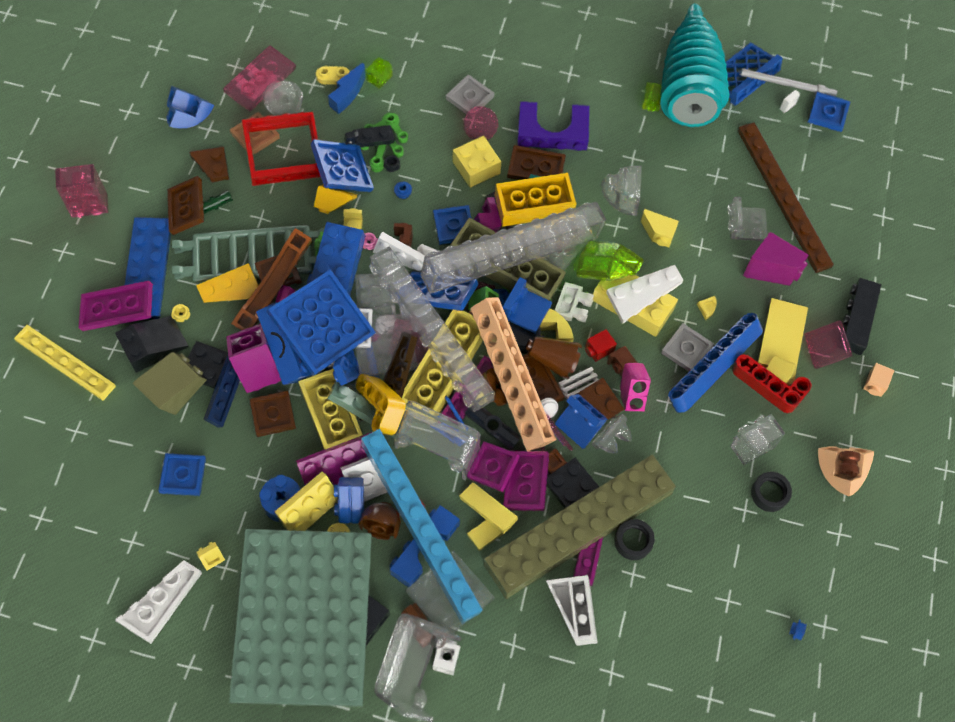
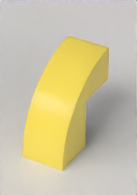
(556, 322)

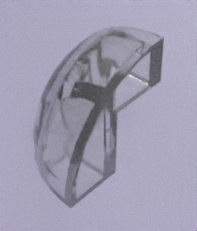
(623, 189)

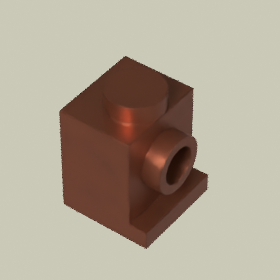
(619, 359)

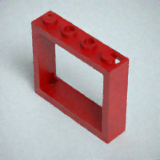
(279, 122)

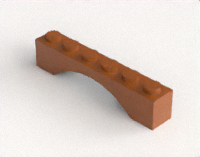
(274, 280)

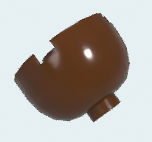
(381, 520)

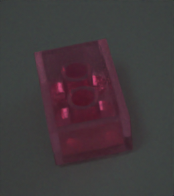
(81, 190)

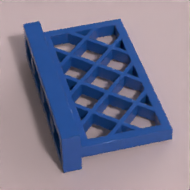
(746, 87)

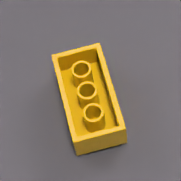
(533, 198)

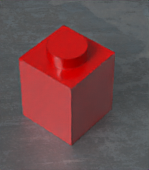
(600, 345)

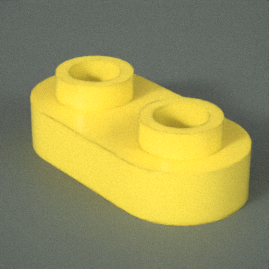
(332, 74)

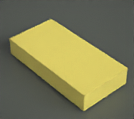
(484, 534)

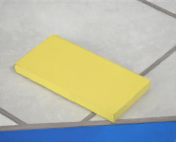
(782, 332)

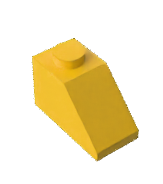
(332, 199)

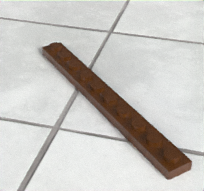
(785, 197)

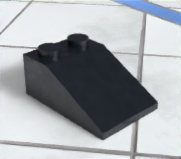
(151, 341)

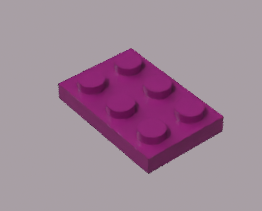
(528, 482)

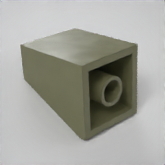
(171, 382)

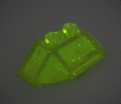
(606, 261)

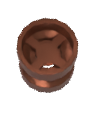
(849, 463)

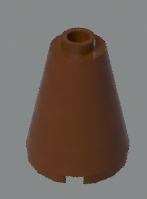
(555, 354)

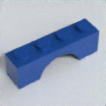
(407, 566)

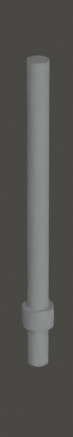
(787, 82)

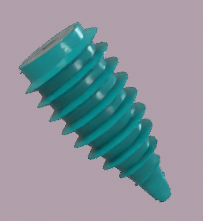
(694, 73)

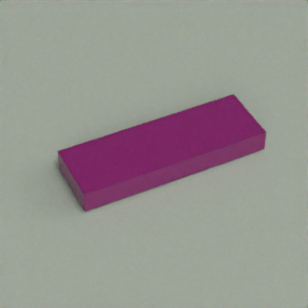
(588, 560)

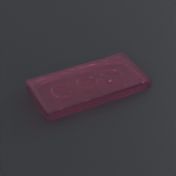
(252, 81)

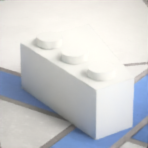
(576, 607)

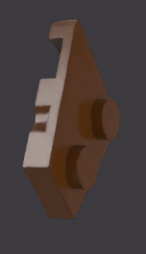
(212, 163)

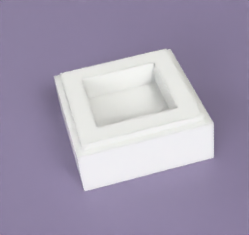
(790, 101)

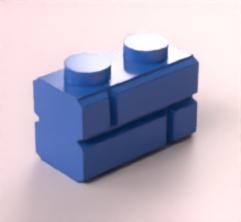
(350, 499)

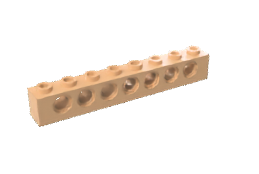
(513, 374)

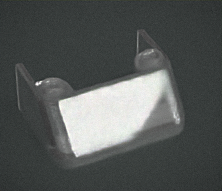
(438, 435)
(406, 665)

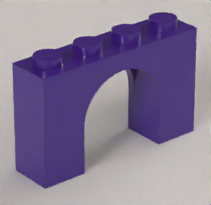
(533, 135)

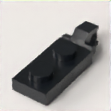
(370, 136)

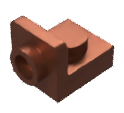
(405, 232)

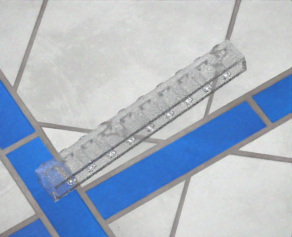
(432, 329)

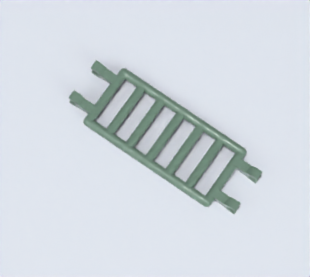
(194, 246)

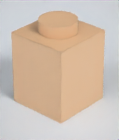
(878, 380)

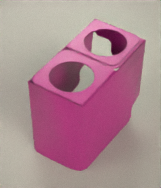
(631, 374)

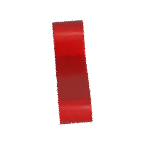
(769, 381)

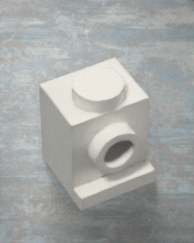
(443, 665)

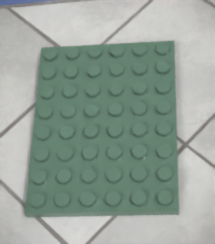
(302, 618)

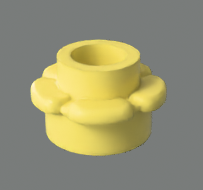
(180, 308)

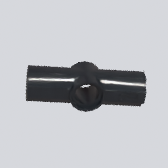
(503, 433)

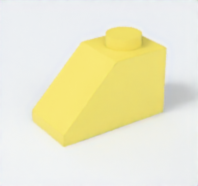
(659, 227)

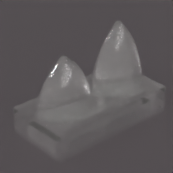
(616, 427)

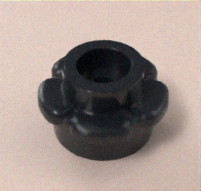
(391, 160)

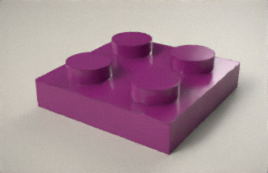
(493, 466)

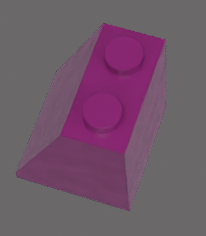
(776, 262)
(252, 358)

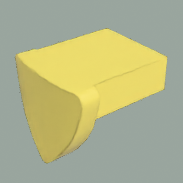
(783, 369)

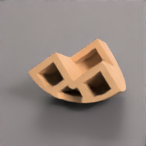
(830, 461)

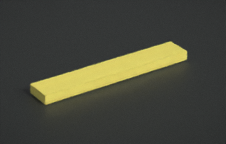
(65, 362)

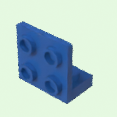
(525, 307)
(580, 420)

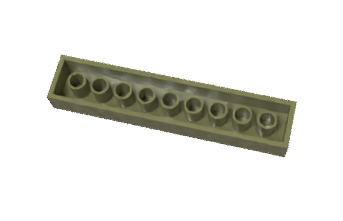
(578, 526)

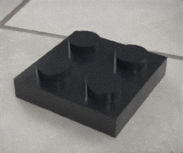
(209, 360)
(571, 483)

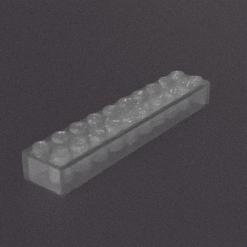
(512, 247)

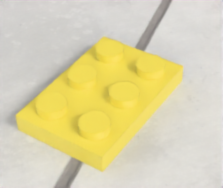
(308, 504)

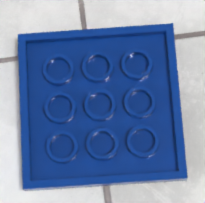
(321, 322)

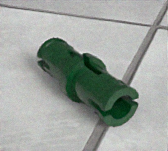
(217, 201)

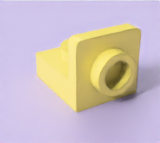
(353, 218)

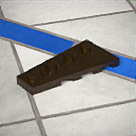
(400, 363)

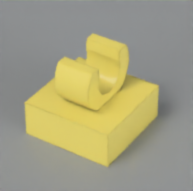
(210, 555)

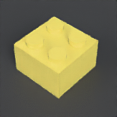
(476, 161)

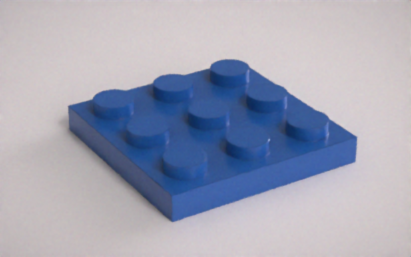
(341, 166)

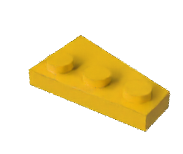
(232, 285)

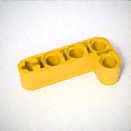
(388, 403)

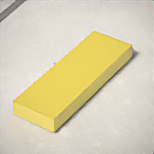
(488, 507)

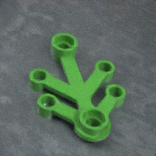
(377, 167)

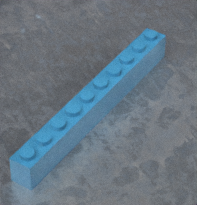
(421, 526)

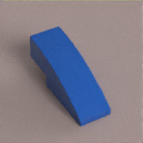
(347, 89)

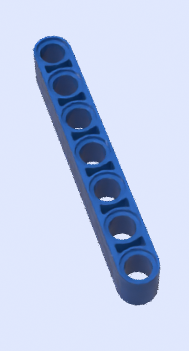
(715, 362)

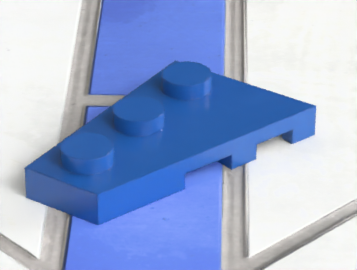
(346, 368)

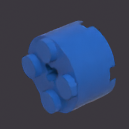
(275, 489)

